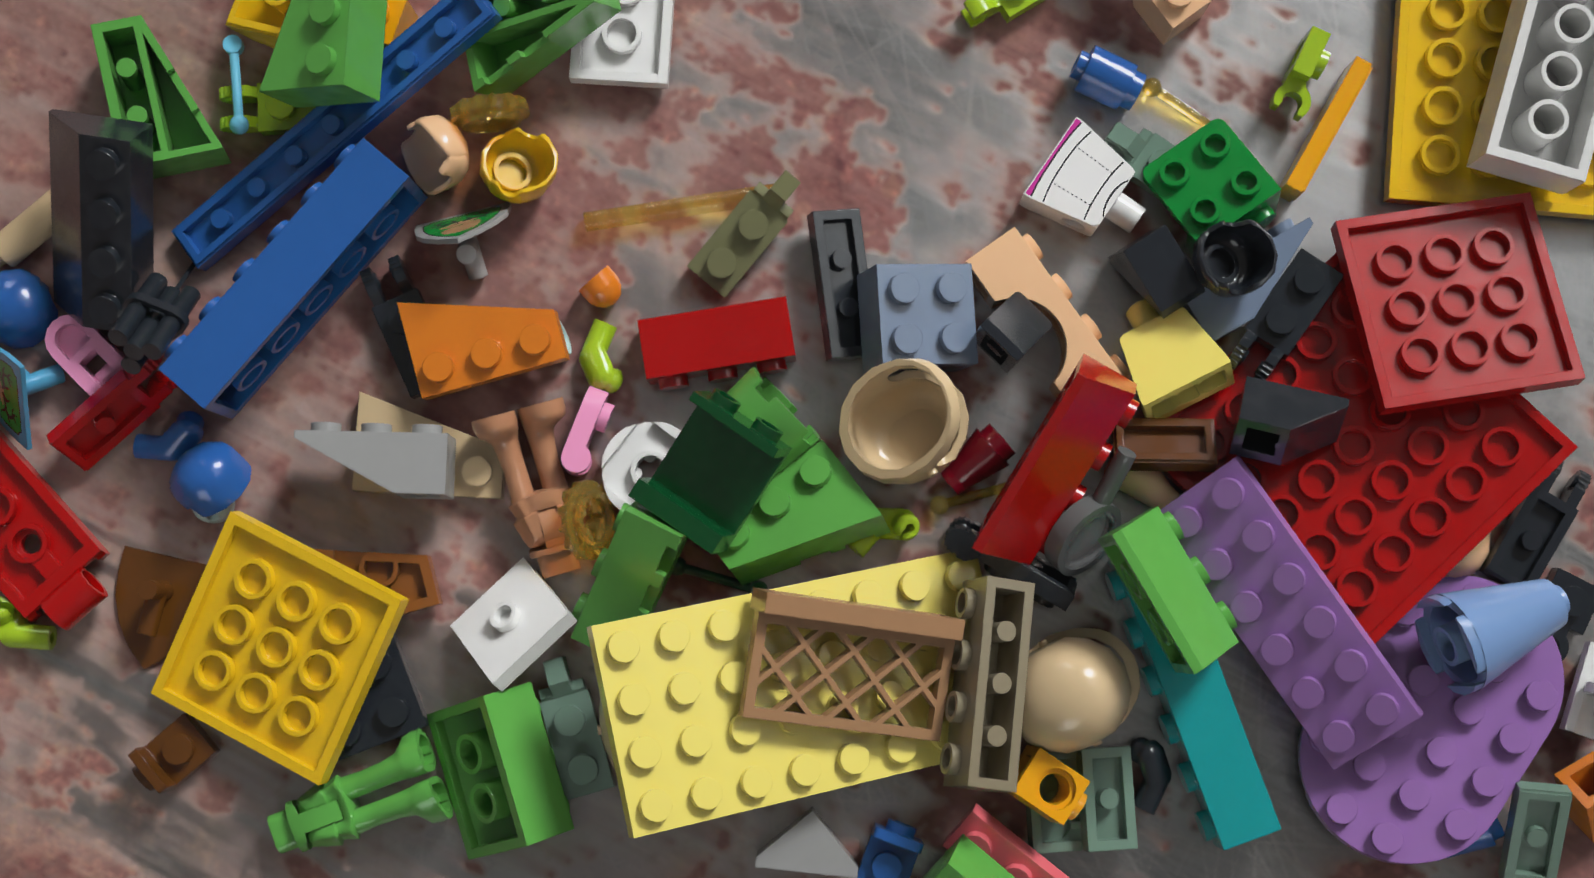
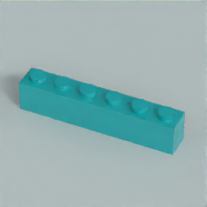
(1207, 735)

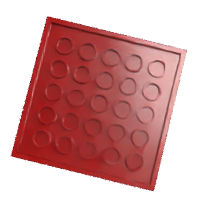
(1397, 490)

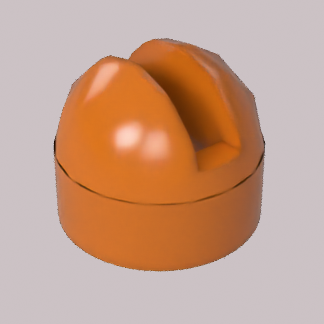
(602, 289)

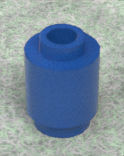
(1107, 78)

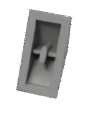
(808, 848)

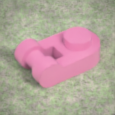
(76, 346)
(591, 417)

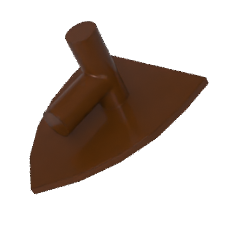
(152, 600)

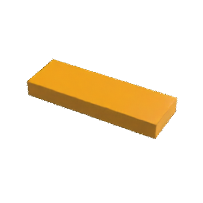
(1325, 129)

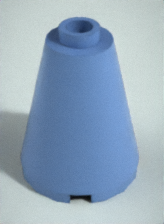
(1488, 629)

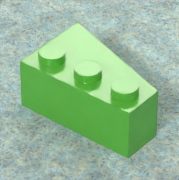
(531, 39)
(328, 53)
(147, 89)
(803, 513)
(630, 571)

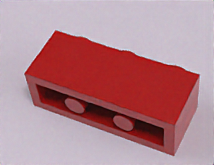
(717, 343)

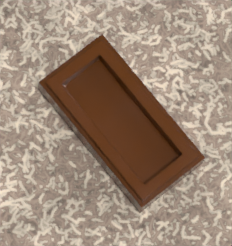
(1169, 444)

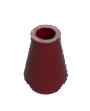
(979, 458)

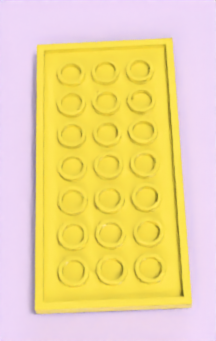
(677, 685)

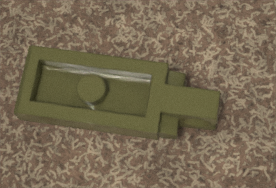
(744, 234)

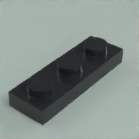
(837, 261)

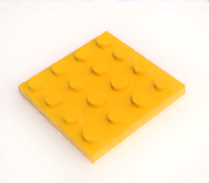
(279, 647)

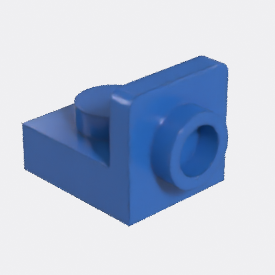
(890, 851)

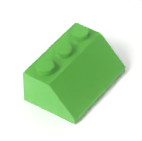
(1170, 590)
(500, 771)

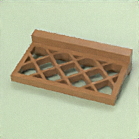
(852, 619)

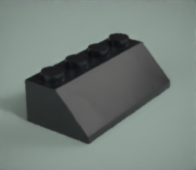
(100, 213)

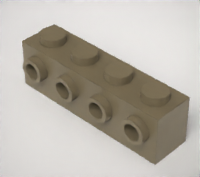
(988, 685)

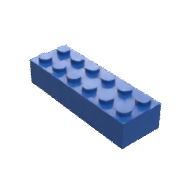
(293, 280)

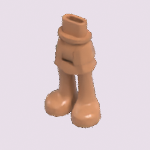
(534, 510)

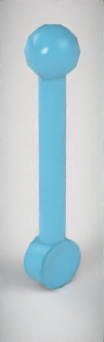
(234, 47)

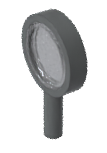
(1073, 538)

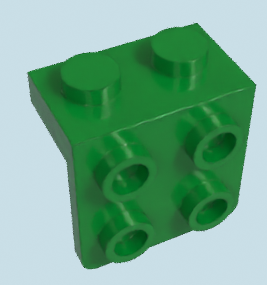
(1212, 181)

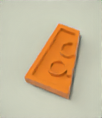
(478, 344)

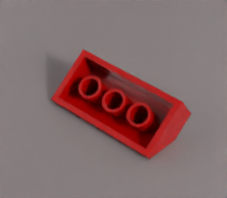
(1057, 460)

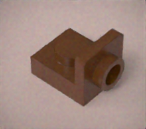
(173, 755)

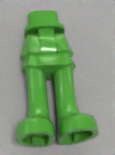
(333, 811)

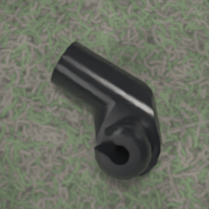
(1155, 773)

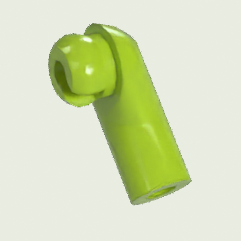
(595, 360)
(902, 524)
(19, 633)

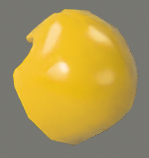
(518, 165)

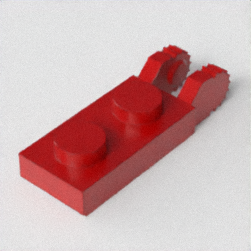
(110, 415)

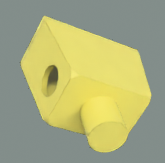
(1172, 360)

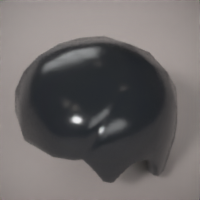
(1234, 258)

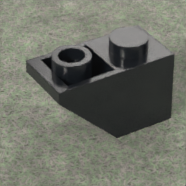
(1284, 421)

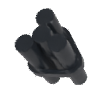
(153, 319)

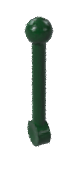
(681, 567)

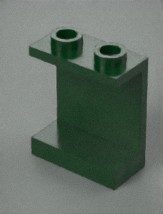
(713, 471)

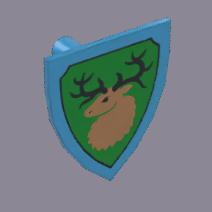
(15, 387)

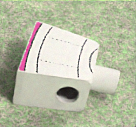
(1083, 184)

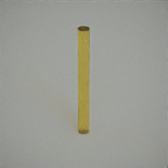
(665, 209)

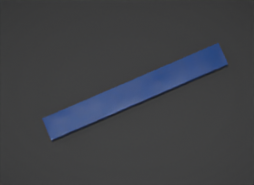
(327, 130)

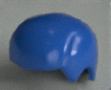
(24, 309)
(209, 477)

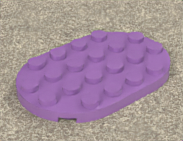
(1448, 771)

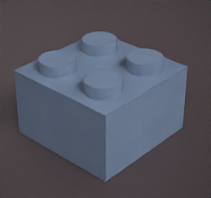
(918, 314)

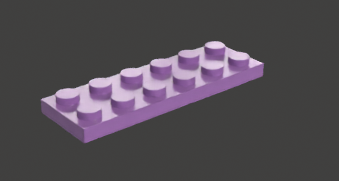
(1291, 616)

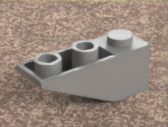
(405, 463)

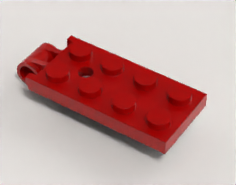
(56, 572)

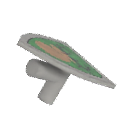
(463, 230)

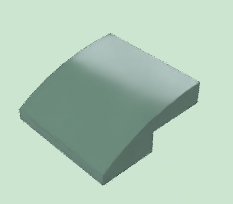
(1108, 814)

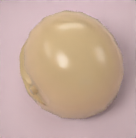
(903, 423)
(1077, 690)

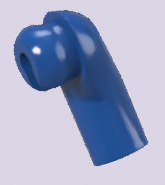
(178, 438)

